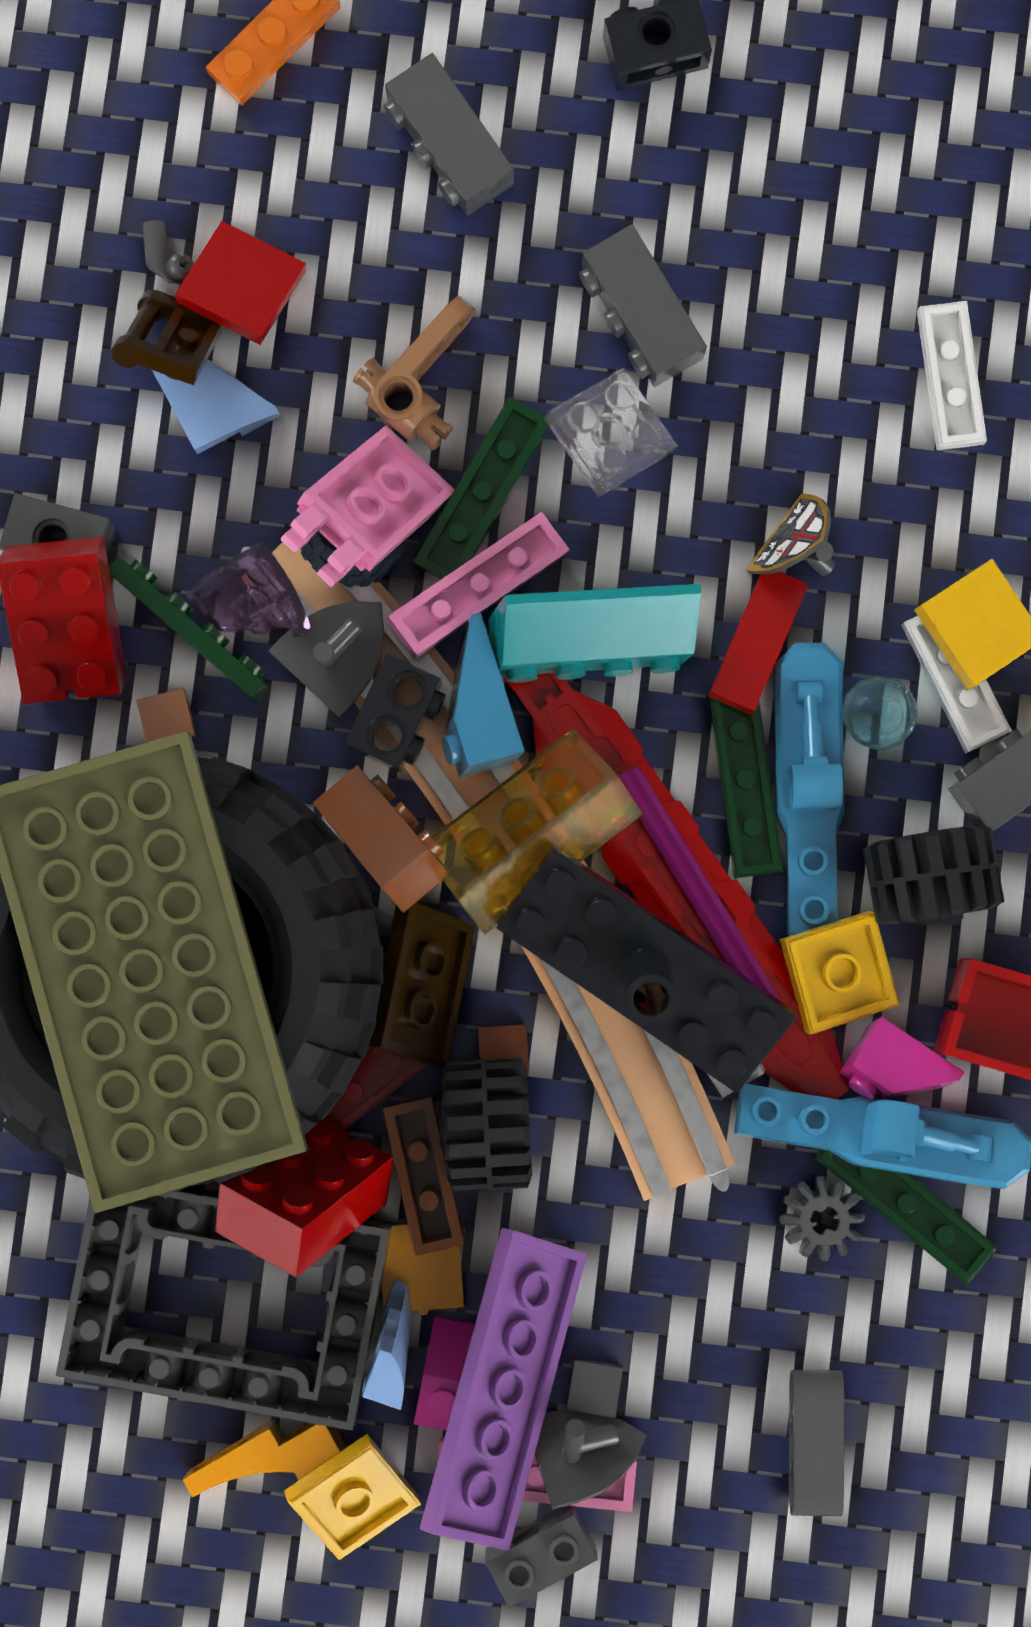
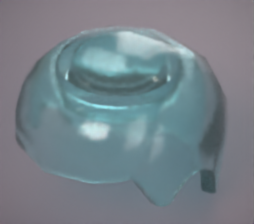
(879, 712)

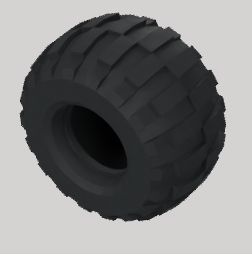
(312, 947)

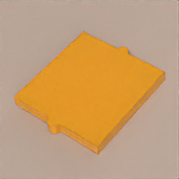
(431, 1278)

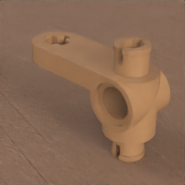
(421, 416)

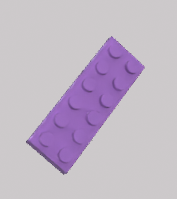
(503, 1391)

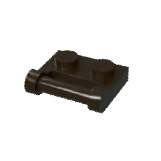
(181, 346)

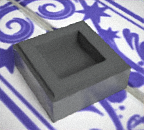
(594, 1387)

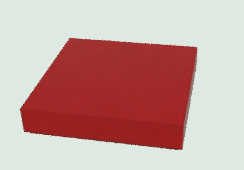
(240, 282)

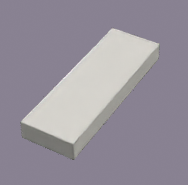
(951, 375)
(971, 713)

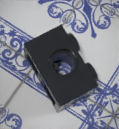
(639, 62)

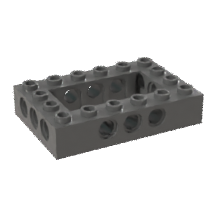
(108, 1353)

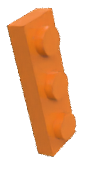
(268, 44)

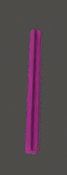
(693, 880)

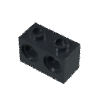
(382, 709)

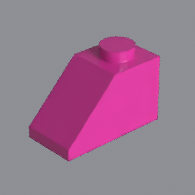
(895, 1064)
(442, 1371)

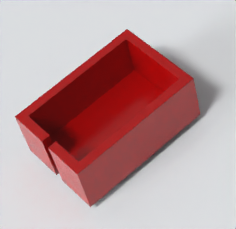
(62, 619)
(989, 1019)
(307, 1201)

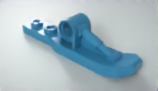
(809, 779)
(890, 1135)

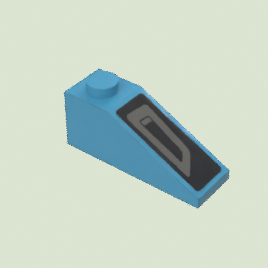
(479, 719)

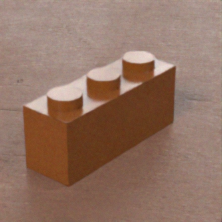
(383, 837)

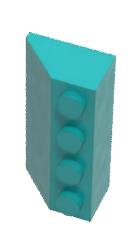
(595, 631)

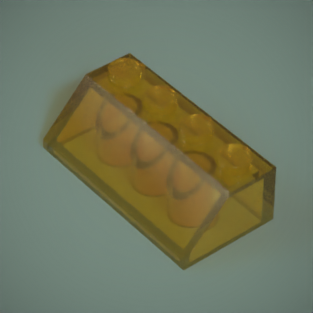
(557, 799)

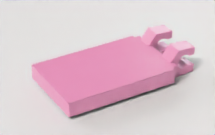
(368, 504)

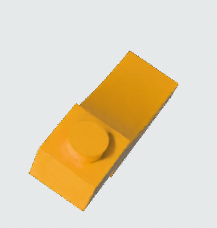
(267, 1452)

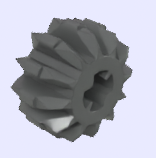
(818, 1201)

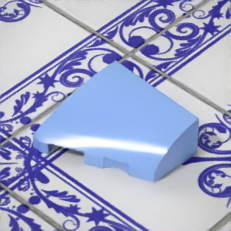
(215, 406)
(387, 1368)

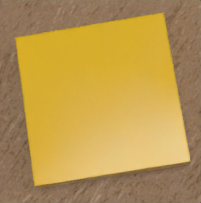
(978, 624)
(839, 972)
(352, 1497)

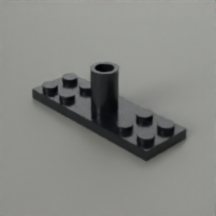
(619, 946)

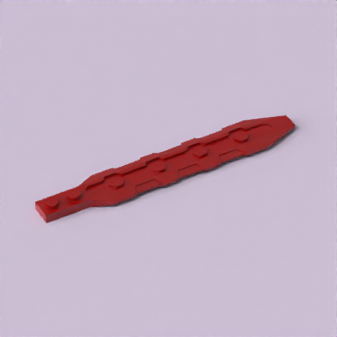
(799, 1059)

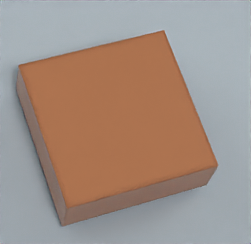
(166, 715)

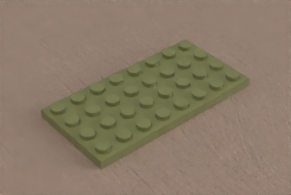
(144, 973)

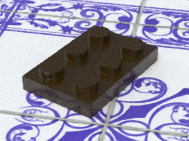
(422, 985)

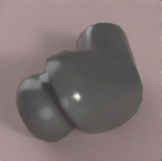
(160, 258)

